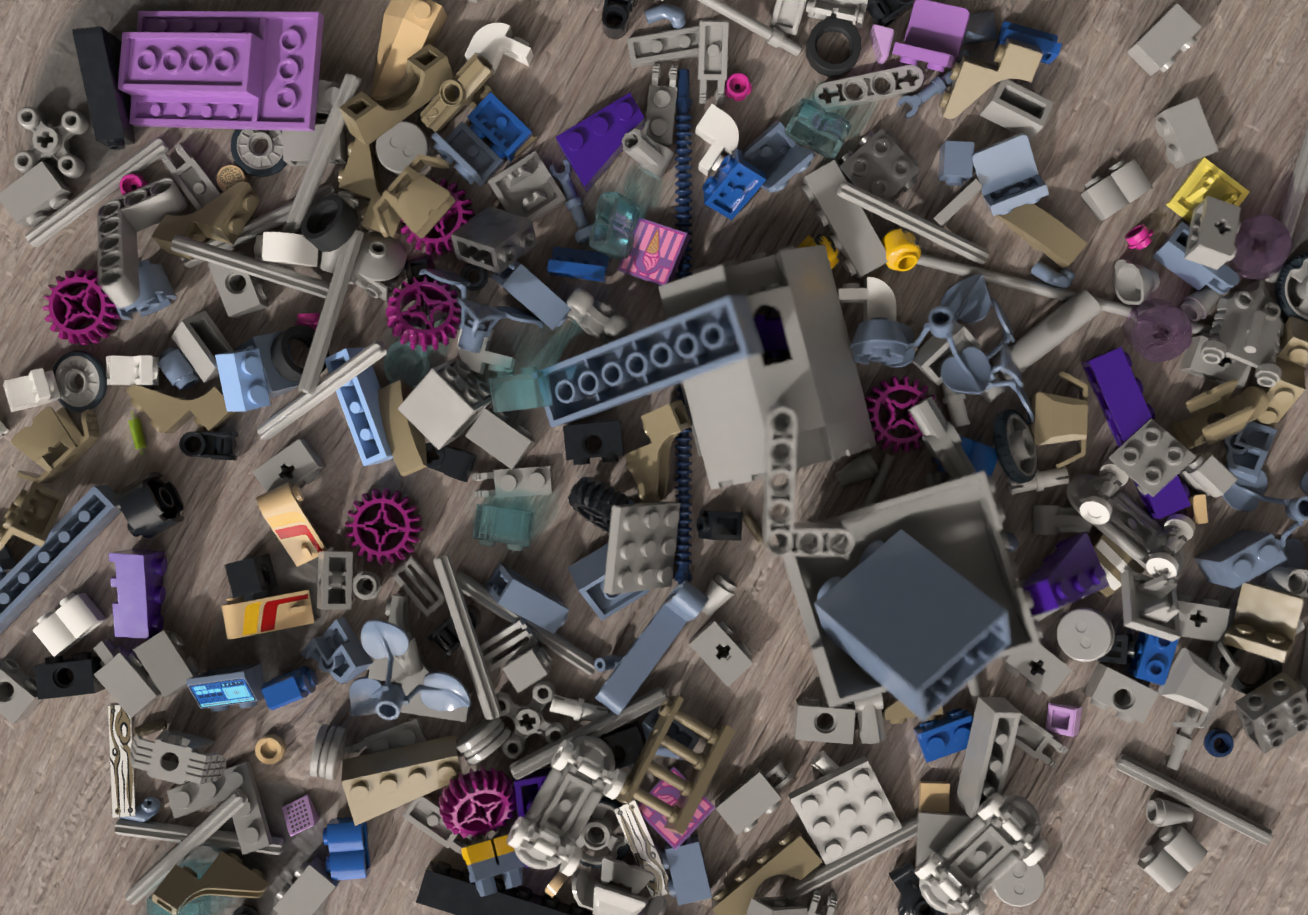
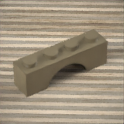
(373, 116)
(790, 857)

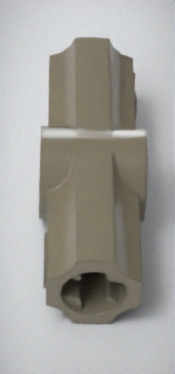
(469, 81)

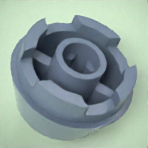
(879, 342)

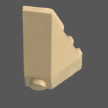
(404, 31)

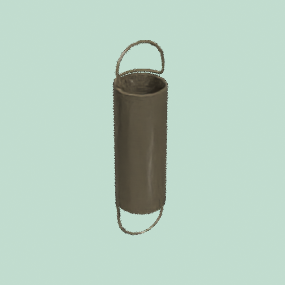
(753, 526)
(151, 727)

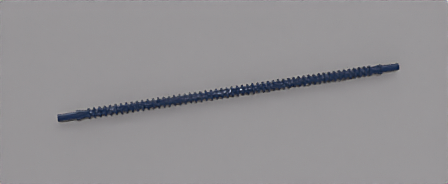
(683, 105)

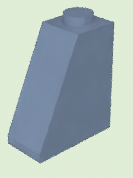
(533, 294)
(526, 598)

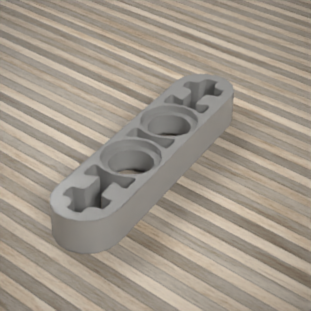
(869, 93)

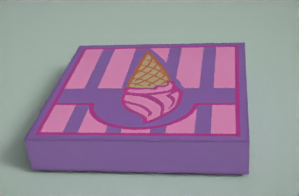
(655, 252)
(671, 795)

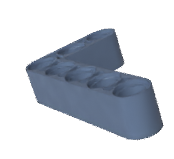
(680, 607)

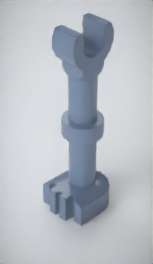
(938, 86)
(573, 203)

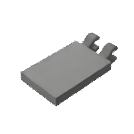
(938, 829)

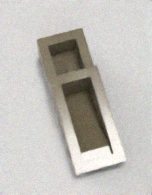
(1044, 233)
(404, 439)

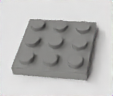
(641, 547)
(845, 810)

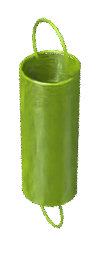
(137, 433)

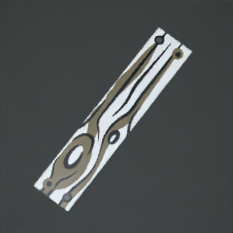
(121, 769)
(643, 847)

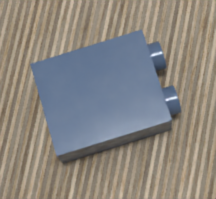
(912, 622)

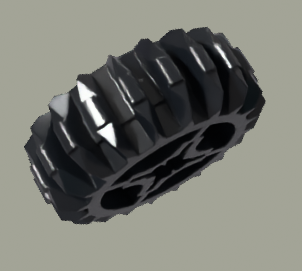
(595, 501)

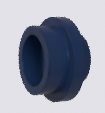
(1226, 742)

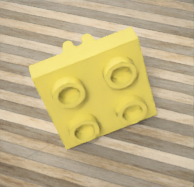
(1202, 182)

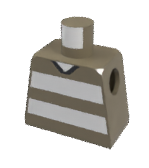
(1113, 561)

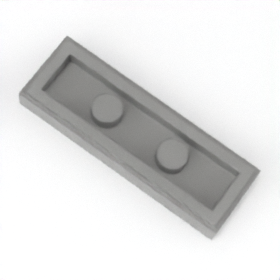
(663, 46)

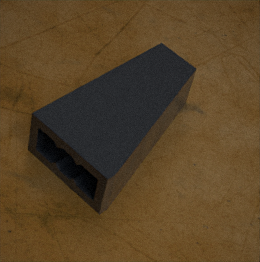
(108, 107)

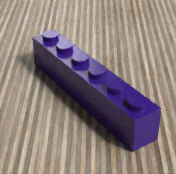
(1126, 413)

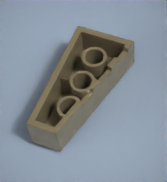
(398, 775)

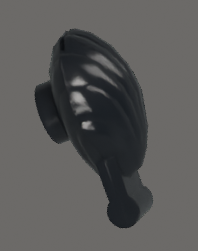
(910, 899)

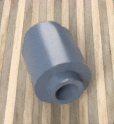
(177, 369)

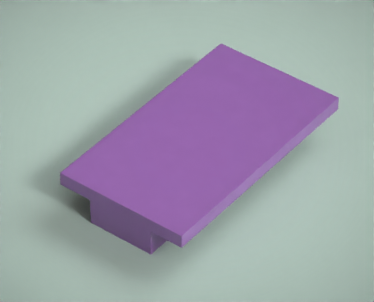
(223, 69)

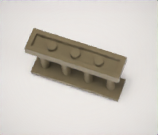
(704, 765)

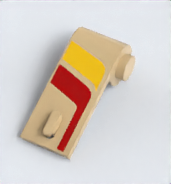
(290, 524)
(266, 614)

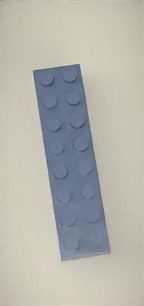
(652, 360)

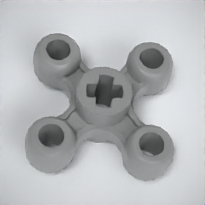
(58, 135)
(596, 317)
(534, 709)

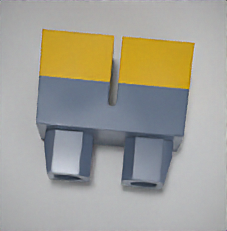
(491, 859)

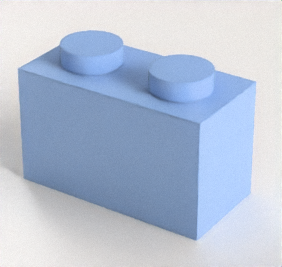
(242, 380)

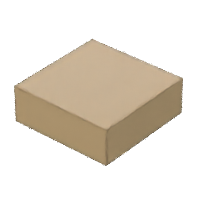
(1198, 508)
(934, 796)

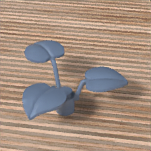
(970, 303)
(473, 331)
(1007, 363)
(1245, 497)
(370, 696)

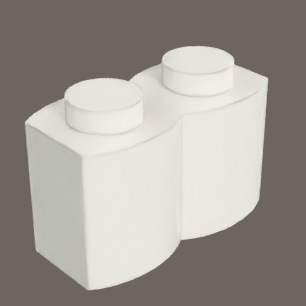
(69, 623)

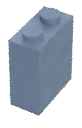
(1240, 558)

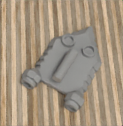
(1247, 330)

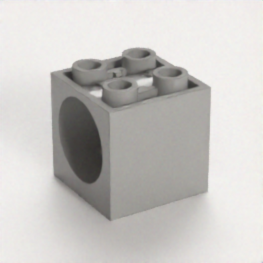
(446, 402)

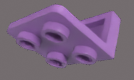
(933, 35)

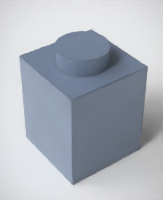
(955, 162)

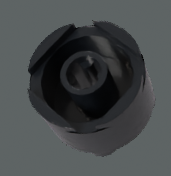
(150, 505)

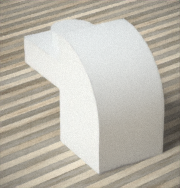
(495, 41)
(719, 131)
(285, 249)
(875, 295)
(477, 361)
(132, 370)
(31, 390)

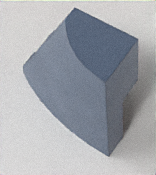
(1249, 450)
(338, 652)

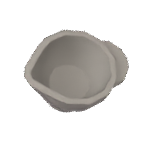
(1134, 282)

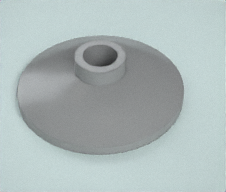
(380, 265)

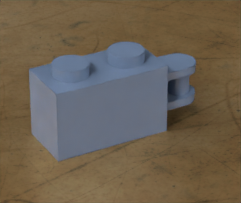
(1172, 254)
(687, 870)

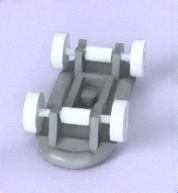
(1128, 524)
(565, 803)
(981, 855)

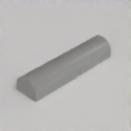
(1051, 331)

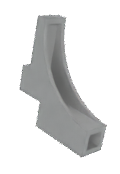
(398, 614)

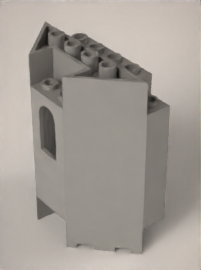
(817, 384)

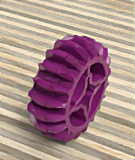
(446, 240)
(443, 304)
(68, 322)
(890, 405)
(382, 539)
(477, 802)

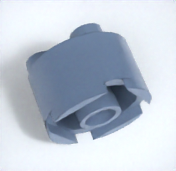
(154, 291)

